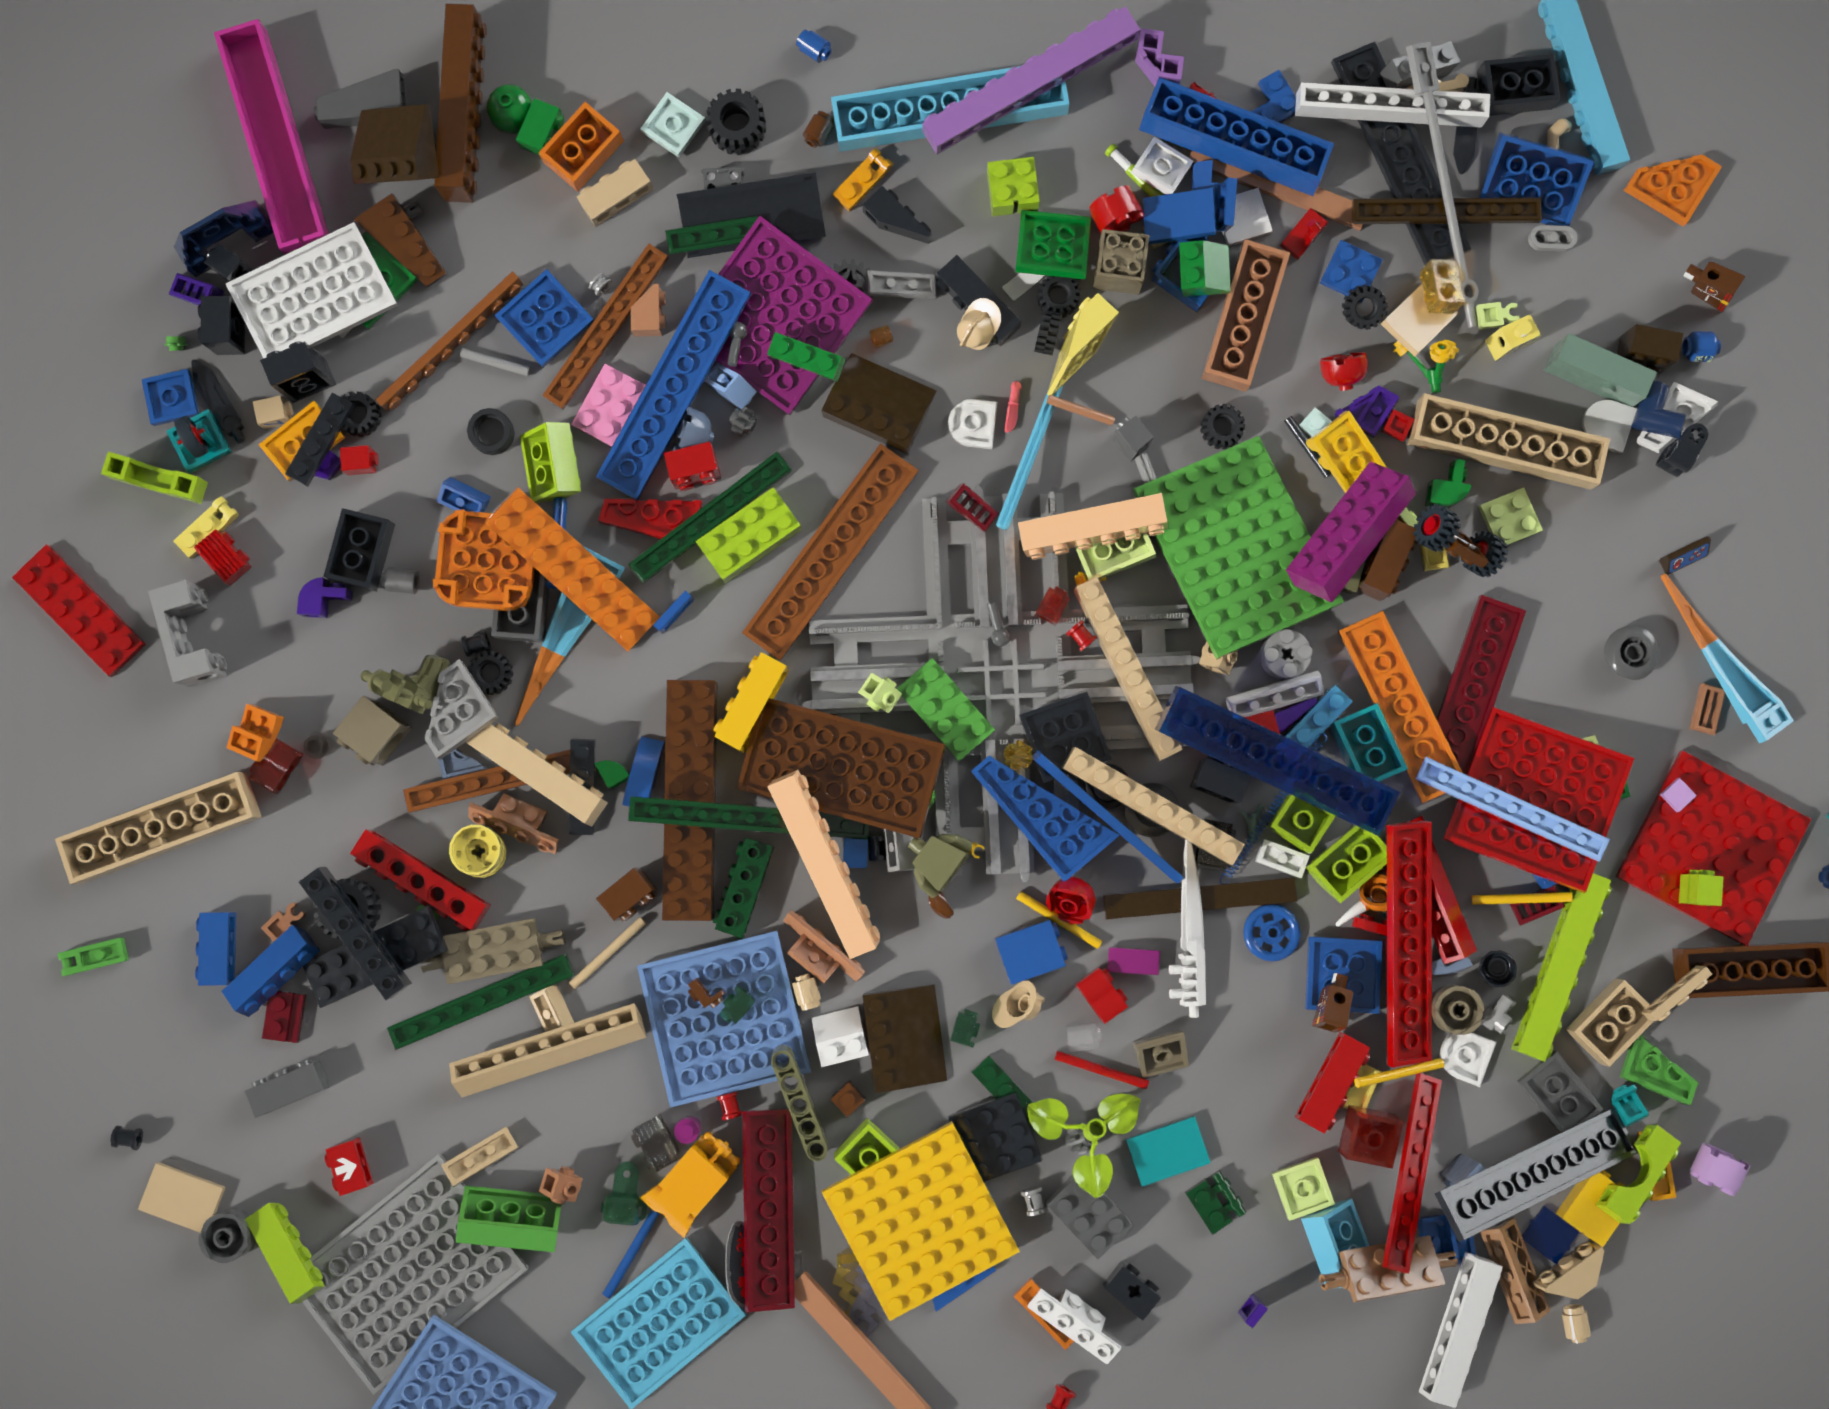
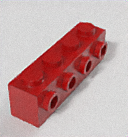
(1333, 1082)

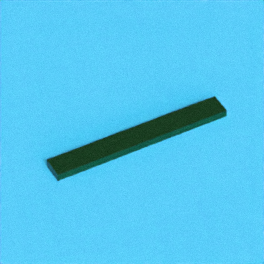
(709, 517)
(480, 1001)

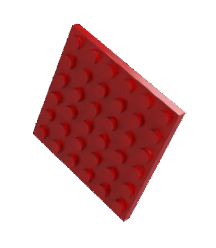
(1552, 773)
(1722, 831)

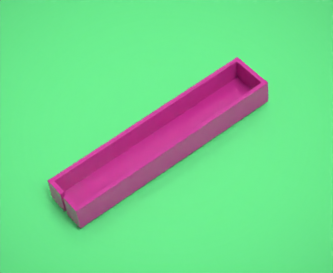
(271, 135)

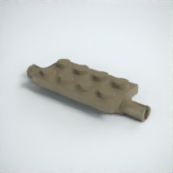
(493, 951)

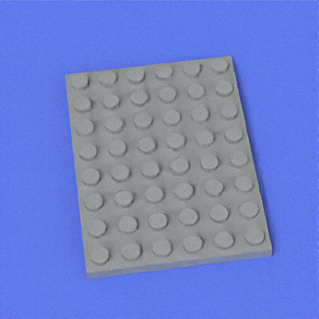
(402, 1268)

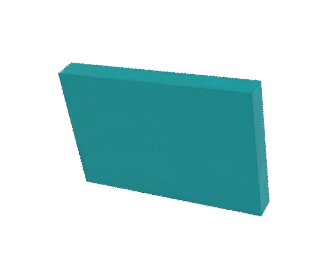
(1168, 1151)

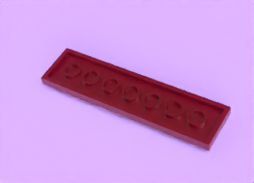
(1478, 676)
(768, 1210)

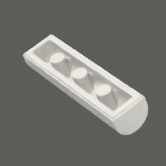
(1276, 695)

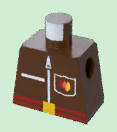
(1714, 284)
(1333, 1015)

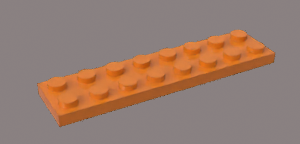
(572, 569)
(1399, 696)

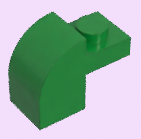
(1451, 491)

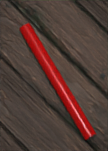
(1102, 1070)

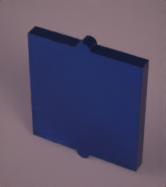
(1550, 1234)

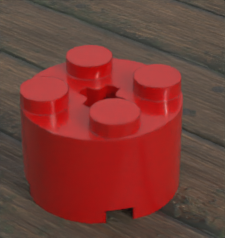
(1116, 210)

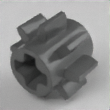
(743, 421)
(1076, 1141)

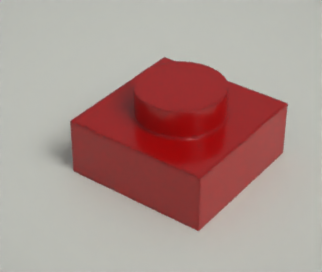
(1398, 425)

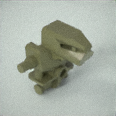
(409, 691)

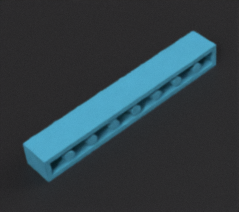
(1584, 84)

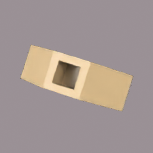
(1574, 1273)

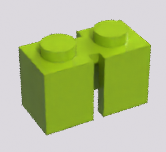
(1701, 888)

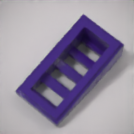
(176, 288)
(1288, 716)

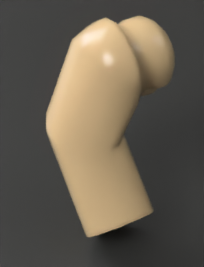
(1556, 130)

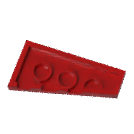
(647, 517)

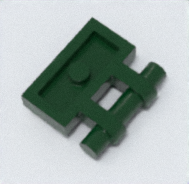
(1209, 1207)

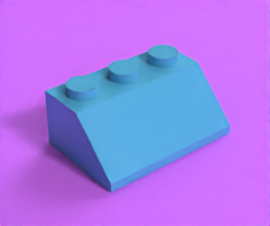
(1334, 1231)

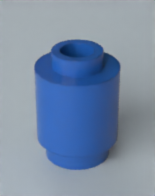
(814, 45)

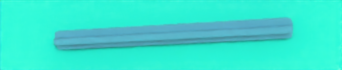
(1026, 463)

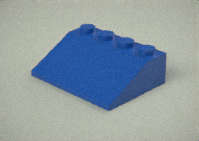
(1537, 171)

